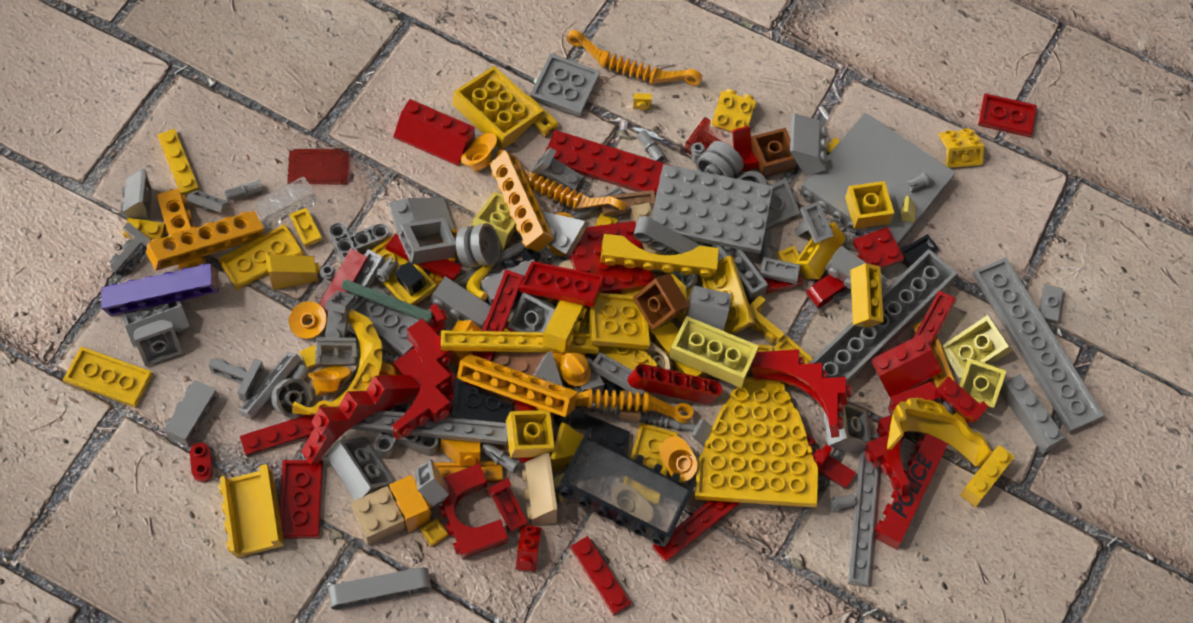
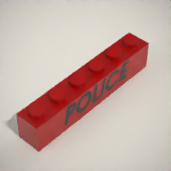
(904, 507)

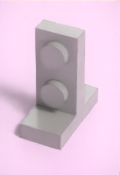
(556, 170)
(814, 222)
(129, 247)
(339, 308)
(239, 375)

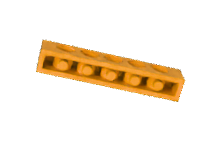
(521, 202)
(168, 203)
(198, 247)
(517, 385)

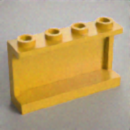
(251, 512)

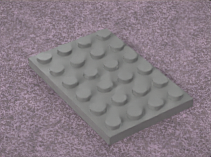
(713, 208)

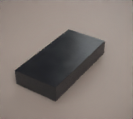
(916, 249)

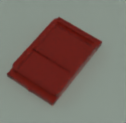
(319, 166)

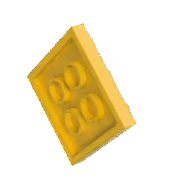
(618, 322)

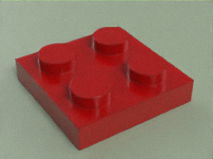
(878, 248)

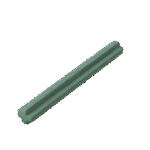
(386, 300)

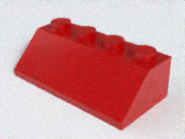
(434, 132)

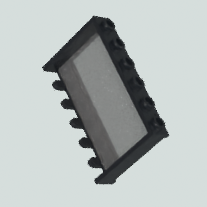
(625, 489)

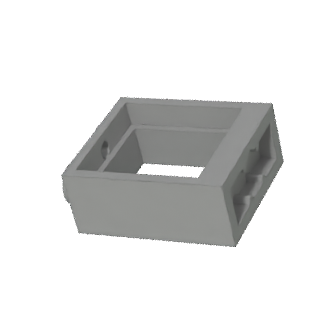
(431, 252)

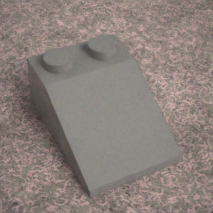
(419, 209)

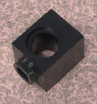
(410, 278)

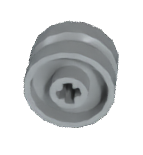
(720, 160)
(478, 245)

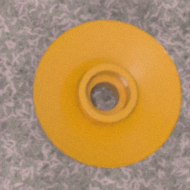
(304, 312)

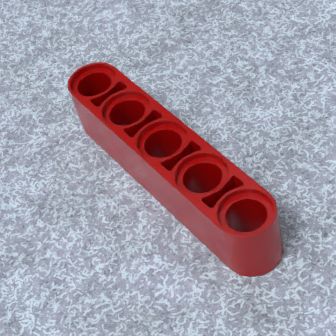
(825, 289)
(674, 384)

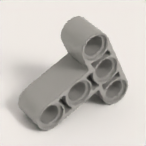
(353, 241)
(416, 444)

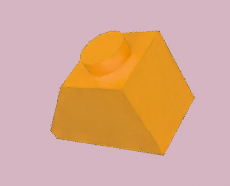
(462, 452)

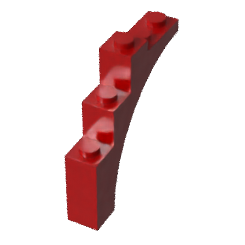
(811, 378)
(436, 380)
(333, 422)
(888, 459)

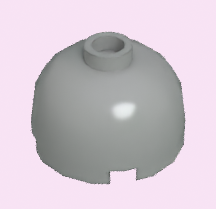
(288, 392)

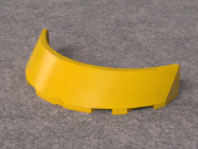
(369, 363)
(935, 420)

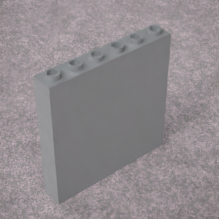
(872, 155)

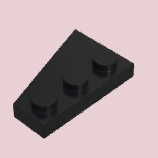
(478, 405)

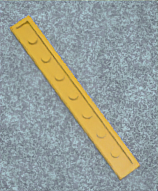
(509, 342)

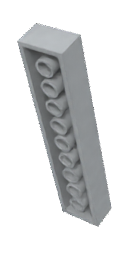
(902, 305)

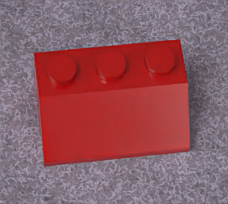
(906, 365)

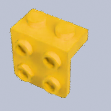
(733, 110)

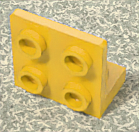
(962, 148)

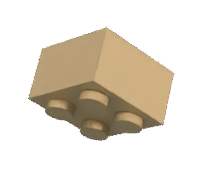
(377, 515)

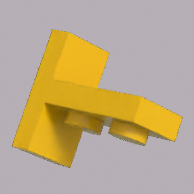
(764, 326)

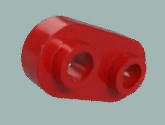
(201, 461)

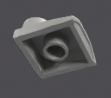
(157, 341)

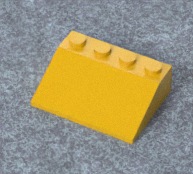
(496, 106)

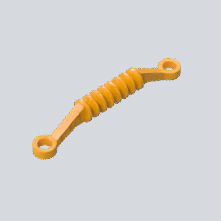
(657, 75)
(578, 201)
(647, 402)

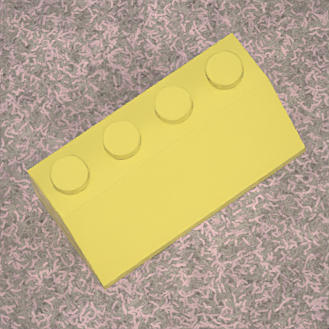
(713, 351)

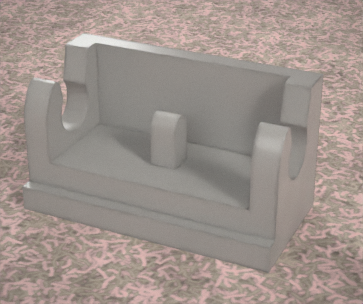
(328, 351)

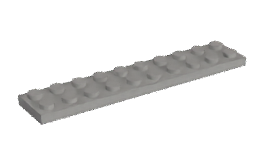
(1038, 345)

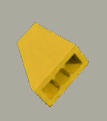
(291, 270)

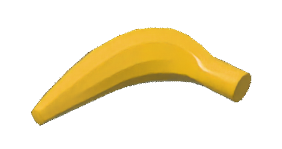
(474, 282)

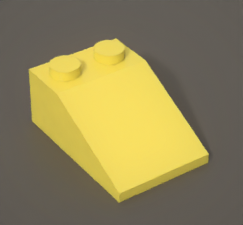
(498, 215)
(980, 342)

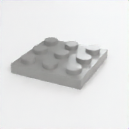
(565, 84)

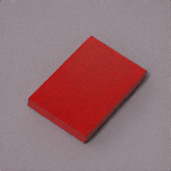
(1007, 115)

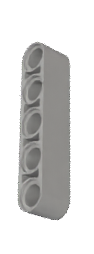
(661, 237)
(379, 588)

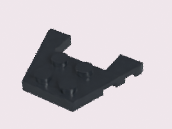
(616, 435)

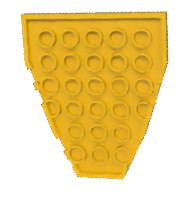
(758, 451)

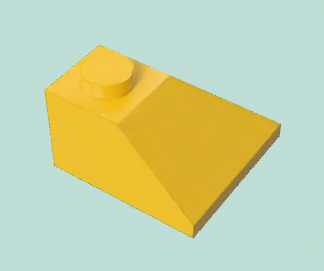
(565, 447)

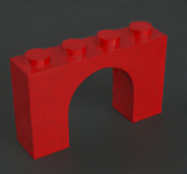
(469, 539)

